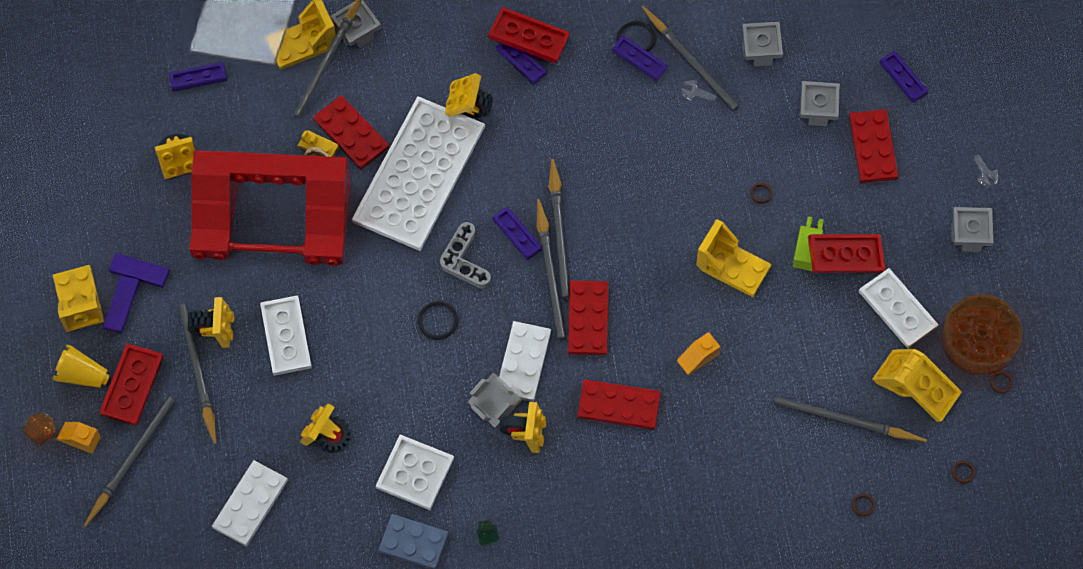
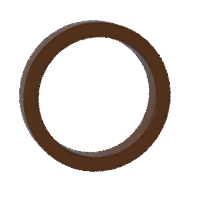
(764, 185)
(1005, 374)
(966, 463)
(860, 513)

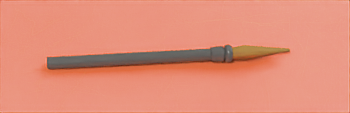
(343, 28)
(671, 38)
(555, 187)
(544, 235)
(206, 405)
(876, 427)
(113, 484)

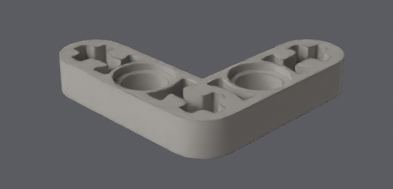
(458, 262)

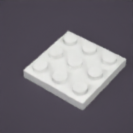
(415, 472)

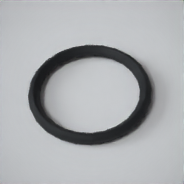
(638, 23)
(438, 336)

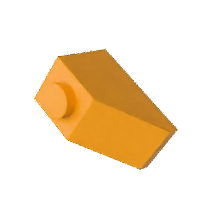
(699, 353)
(79, 436)

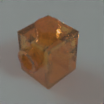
(39, 428)

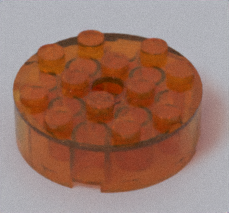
(976, 352)

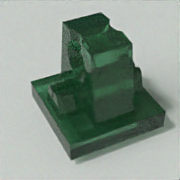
(487, 532)

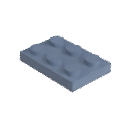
(413, 542)

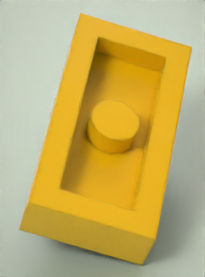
(311, 139)

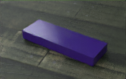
(639, 58)
(523, 63)
(197, 76)
(903, 76)
(517, 233)
(139, 269)
(121, 304)

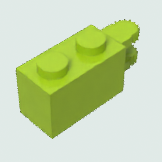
(802, 254)

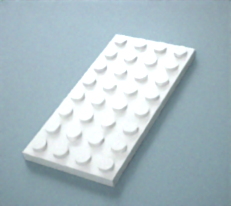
(418, 174)

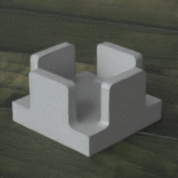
(362, 28)
(762, 42)
(819, 102)
(972, 228)
(493, 400)

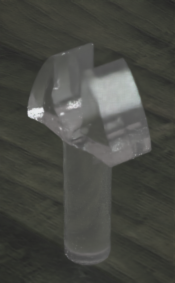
(696, 91)
(985, 172)

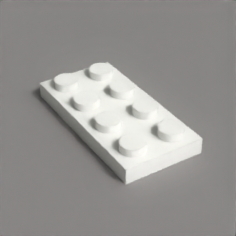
(898, 308)
(285, 335)
(525, 359)
(250, 503)

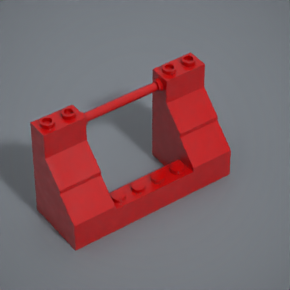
(214, 198)

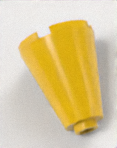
(80, 369)

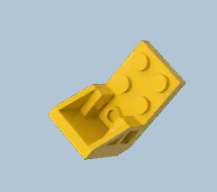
(308, 38)
(727, 262)
(77, 298)
(916, 376)

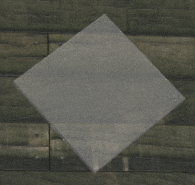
(243, 29)

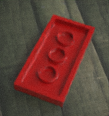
(529, 35)
(351, 132)
(873, 146)
(846, 253)
(588, 318)
(131, 384)
(619, 404)

